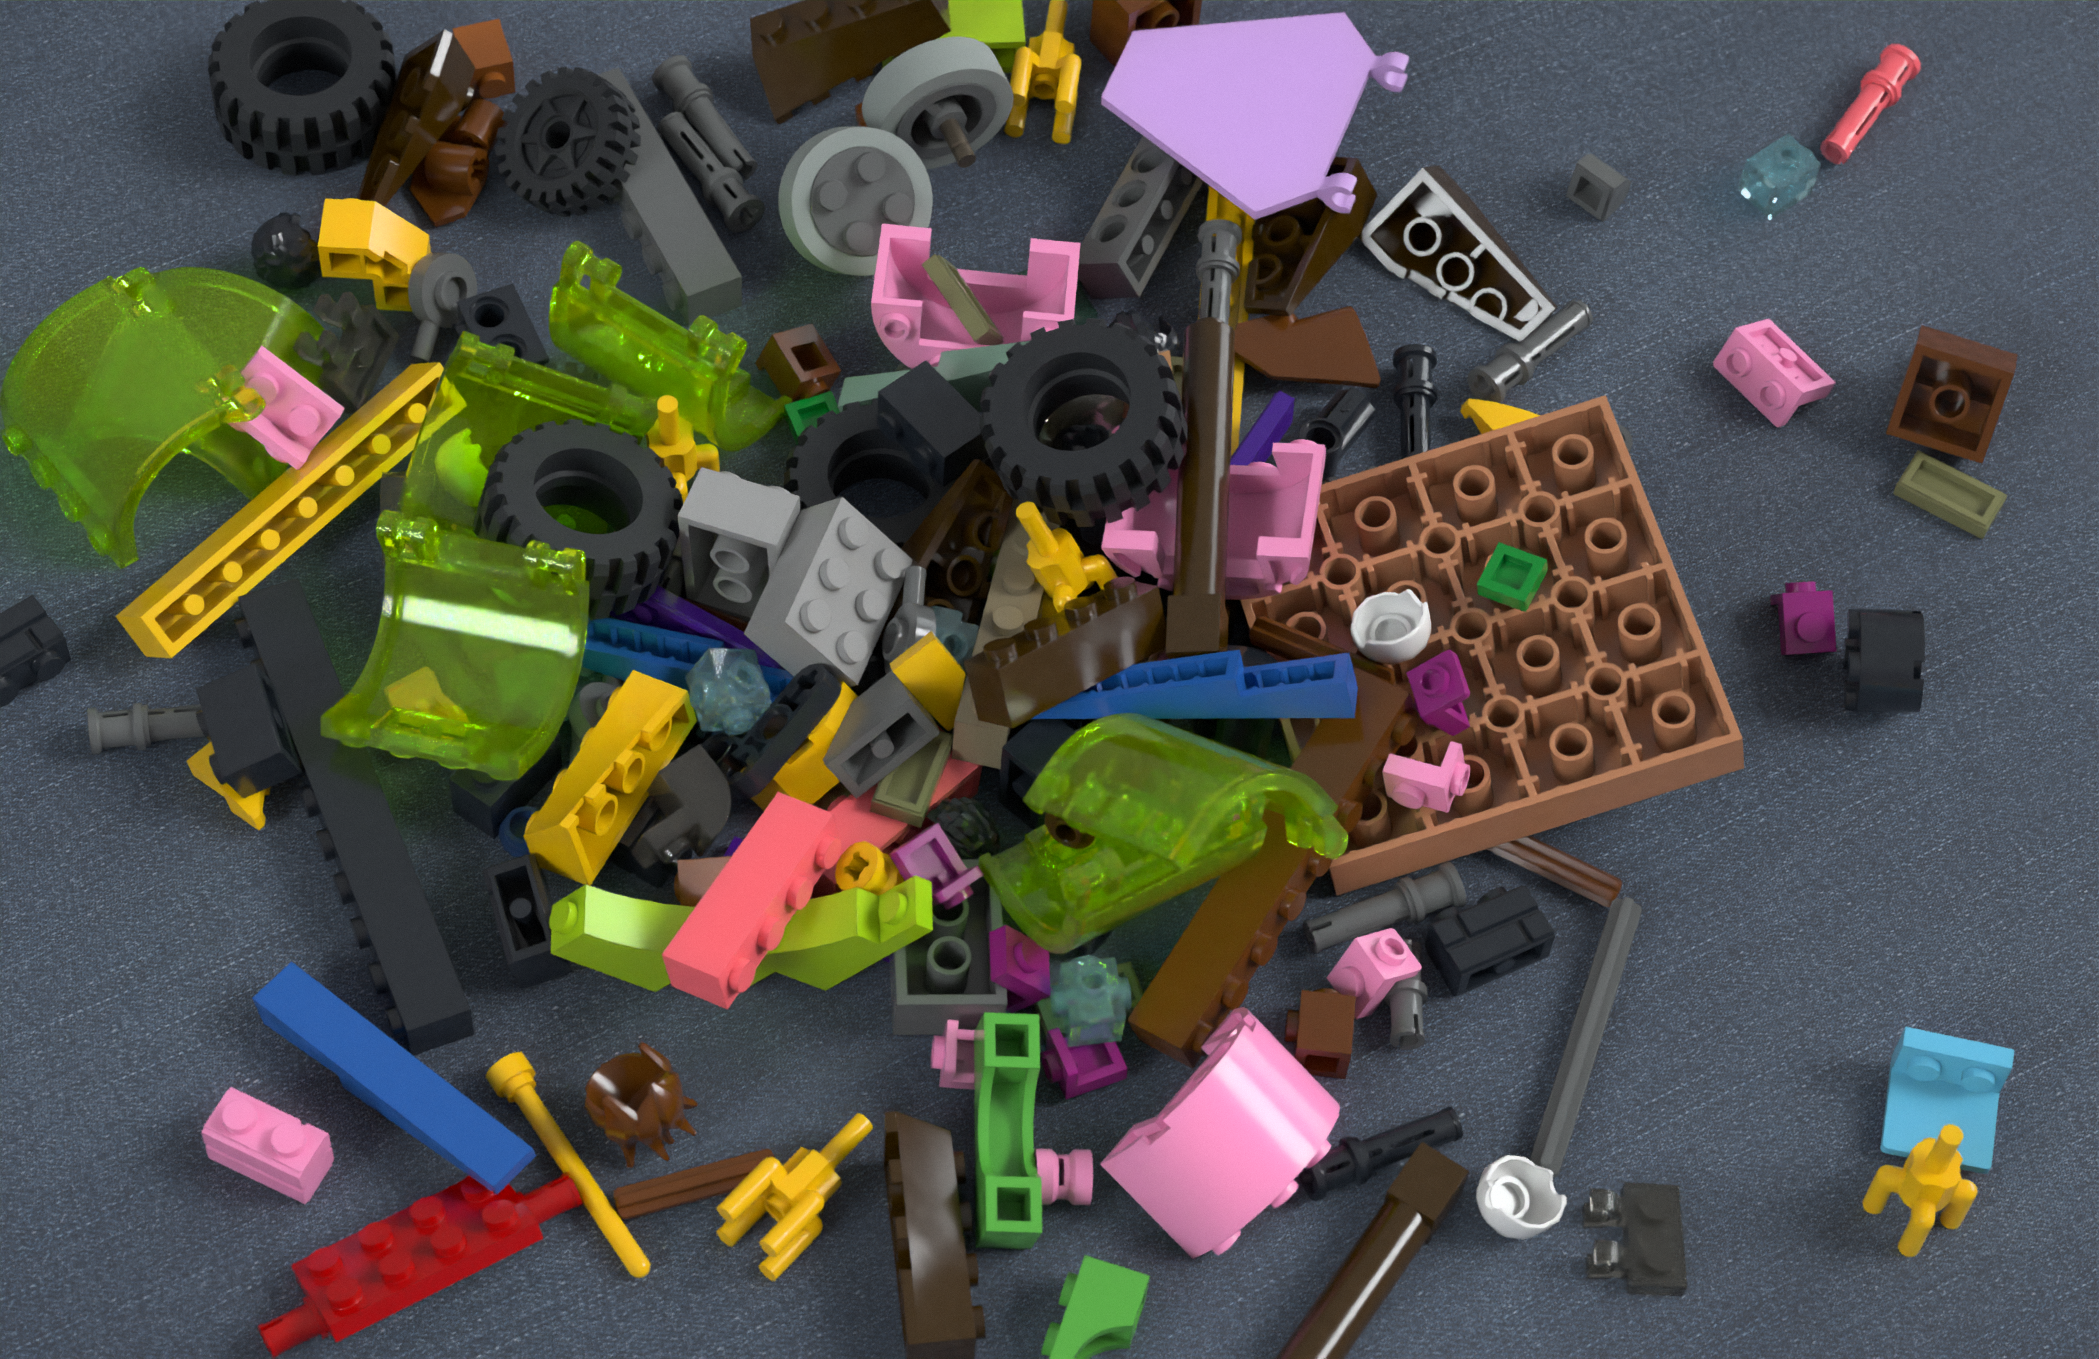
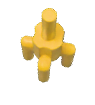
(1048, 72)
(675, 445)
(1059, 561)
(1926, 1185)
(791, 1196)

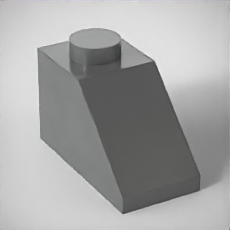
(878, 735)

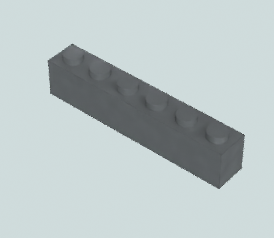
(672, 226)

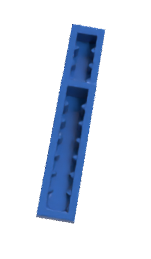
(623, 646)
(1220, 688)
(391, 1078)

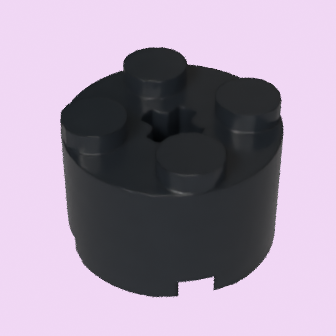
(1884, 660)

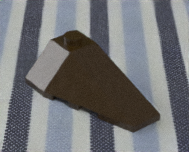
(424, 102)

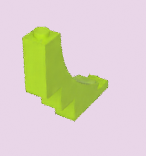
(819, 944)

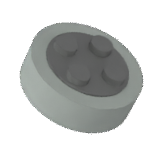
(941, 100)
(845, 189)

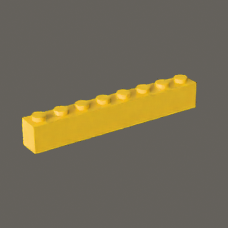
(281, 517)

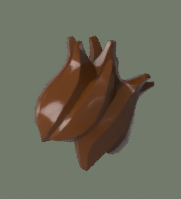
(638, 1101)

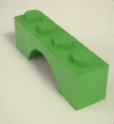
(1004, 1098)
(1100, 1311)

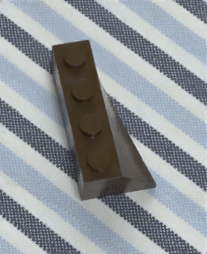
(825, 42)
(1066, 652)
(929, 1240)

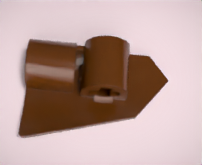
(458, 163)
(1309, 349)

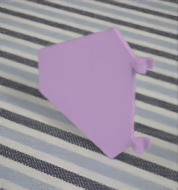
(1253, 103)

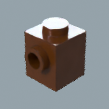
(1322, 1032)

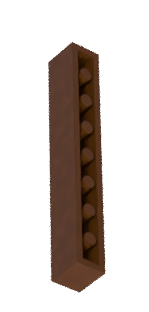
(1253, 902)

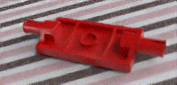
(413, 1257)

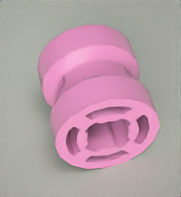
(1075, 1176)

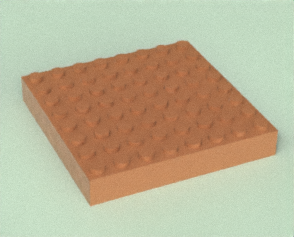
(1569, 704)

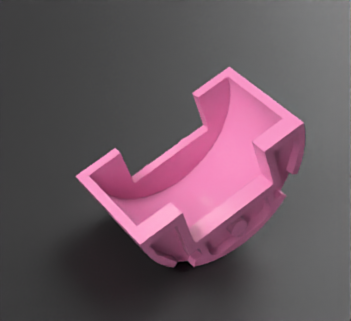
(920, 323)
(1267, 525)
(1227, 1139)

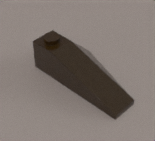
(1302, 244)
(1452, 250)
(959, 543)

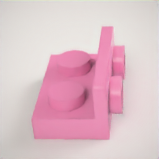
(1771, 371)
(294, 412)

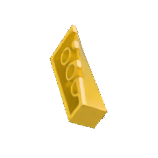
(609, 777)

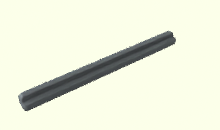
(1585, 1035)

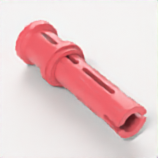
(1878, 91)

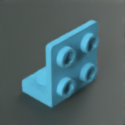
(1943, 1083)

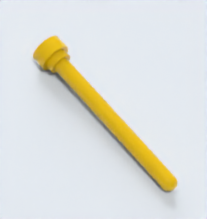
(514, 1079)

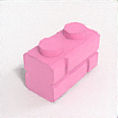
(268, 1145)

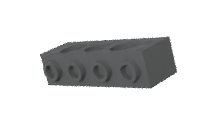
(1136, 223)

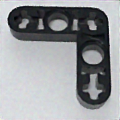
(773, 736)

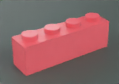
(858, 824)
(752, 900)

